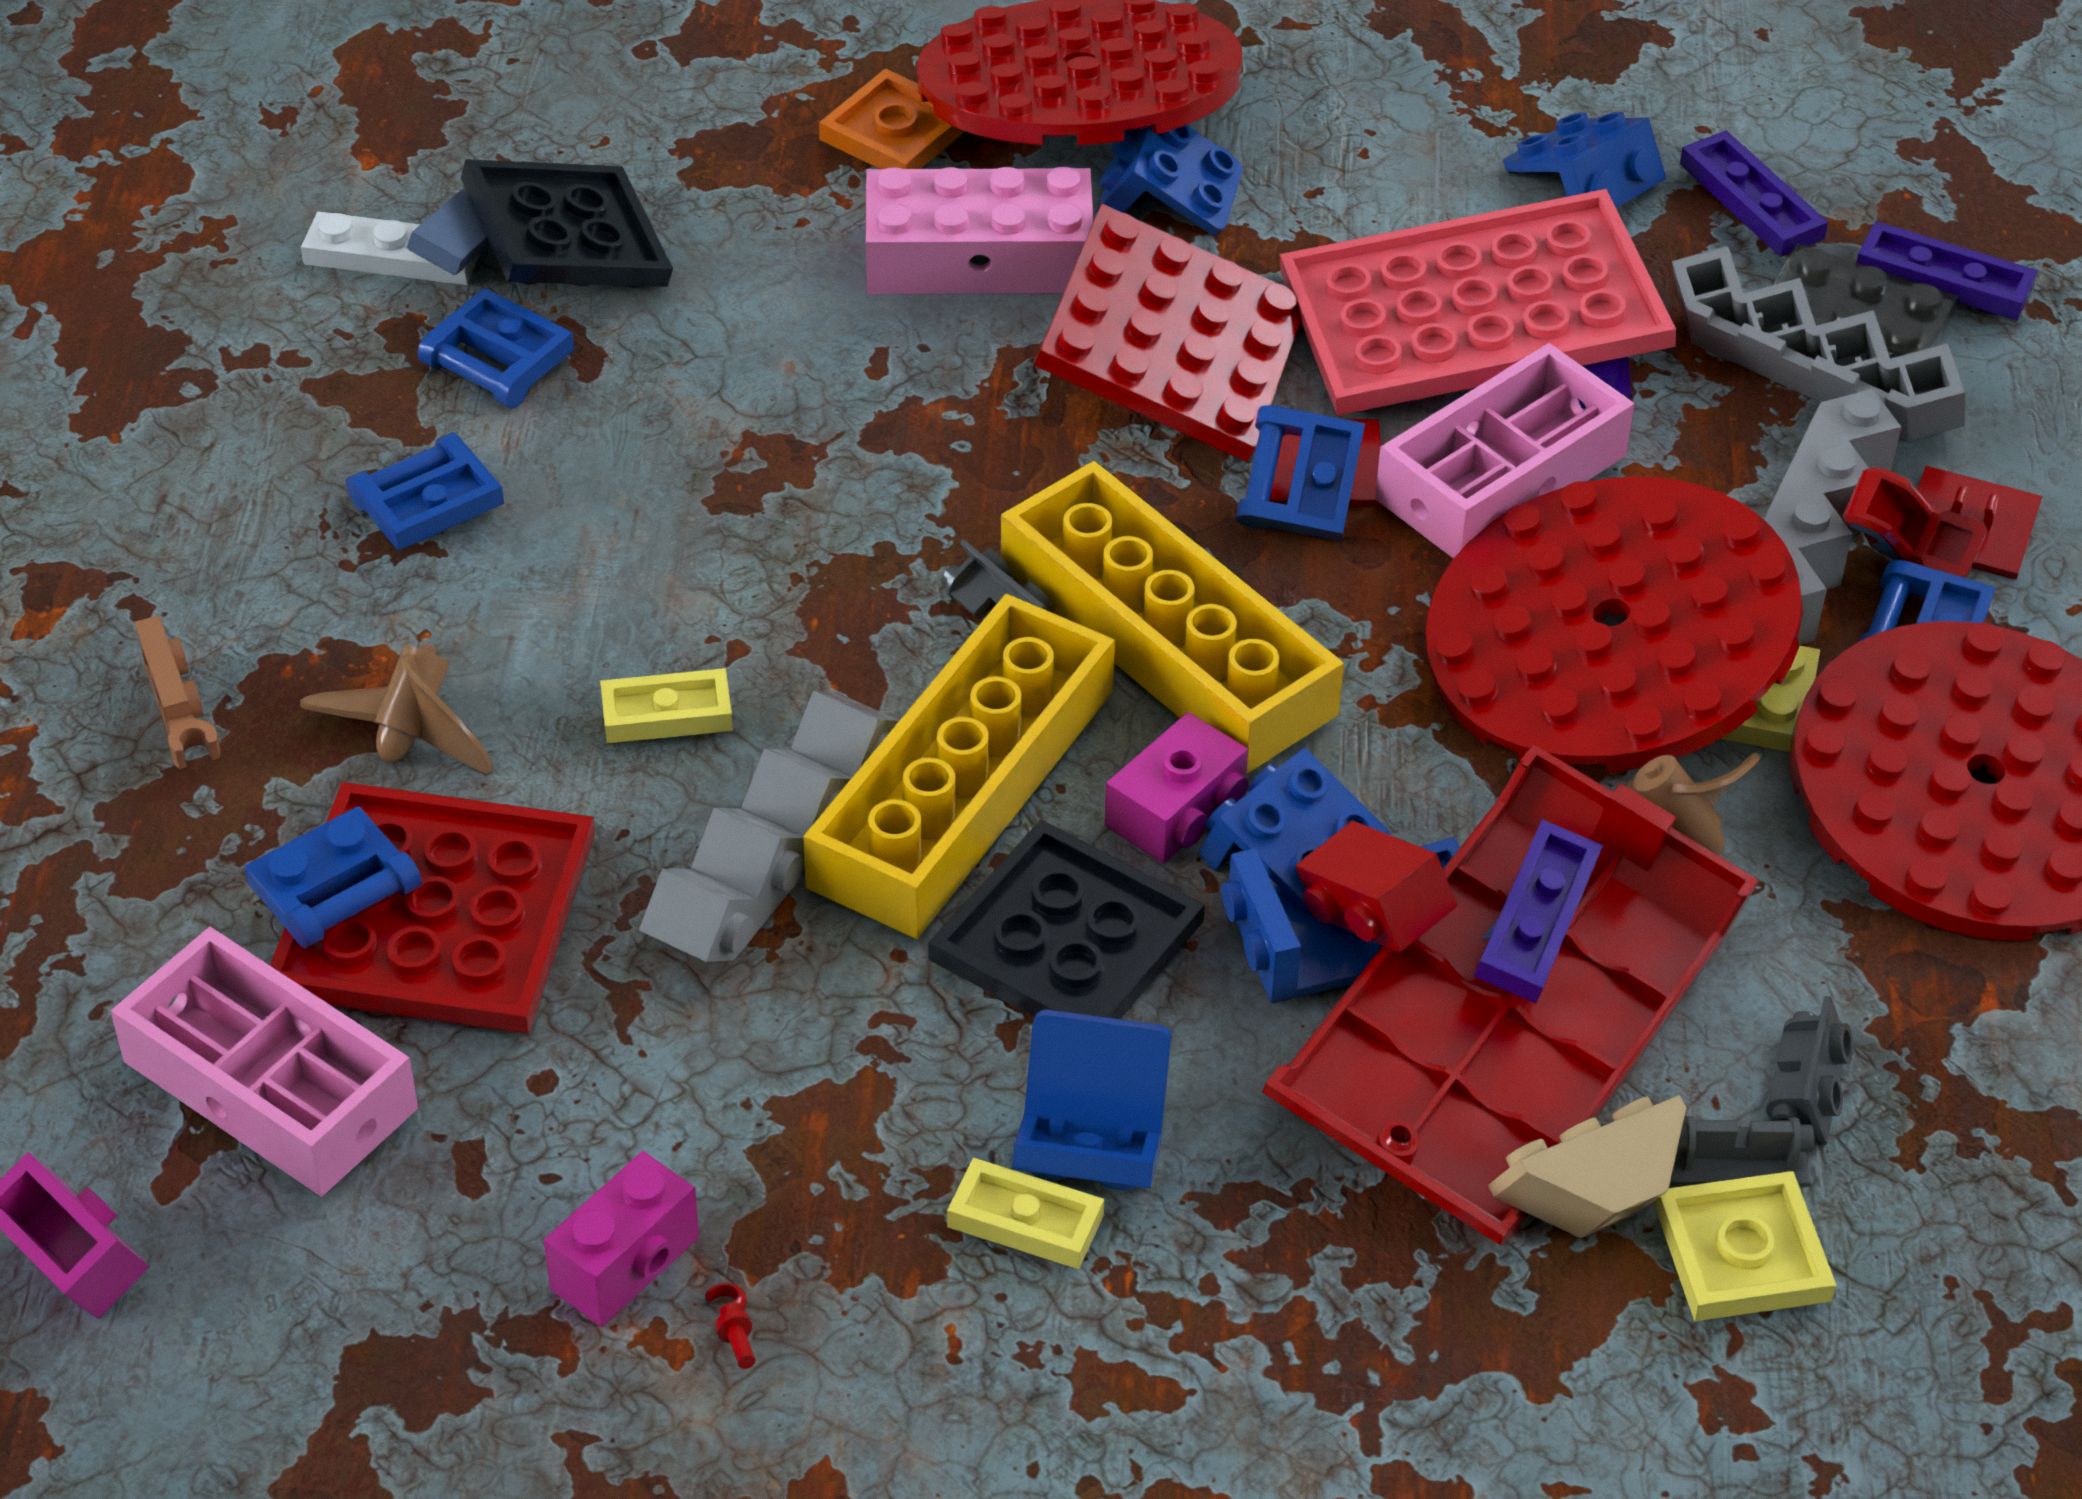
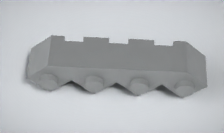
(1778, 338)
(1811, 500)
(757, 852)

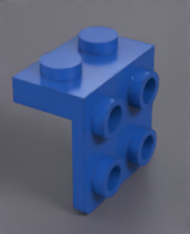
(1595, 155)
(1178, 170)
(1285, 819)
(1285, 943)
(1094, 1100)

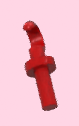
(734, 1323)

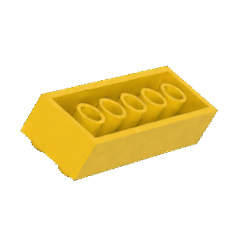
(1174, 611)
(959, 766)

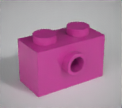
(1175, 787)
(67, 1235)
(621, 1238)

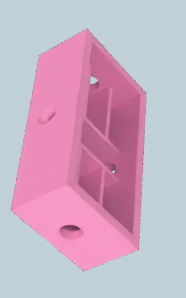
(935, 220)
(1519, 444)
(265, 1060)

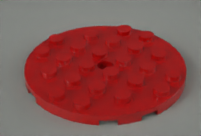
(1079, 69)
(1703, 637)
(1891, 789)

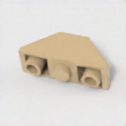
(1596, 1170)

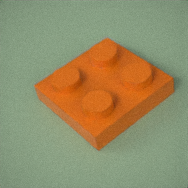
(888, 125)

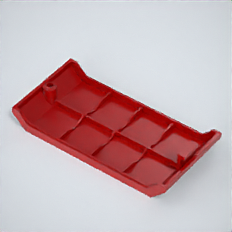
(1456, 1074)

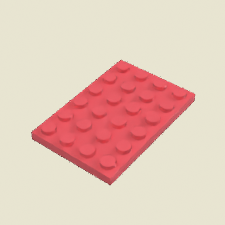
(1472, 297)

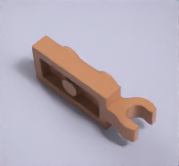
(176, 699)

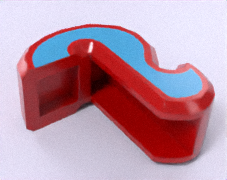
(1908, 528)

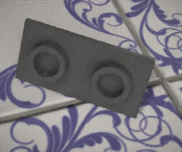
(985, 580)
(1818, 1050)
(1723, 1151)

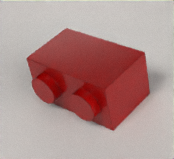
(1375, 886)

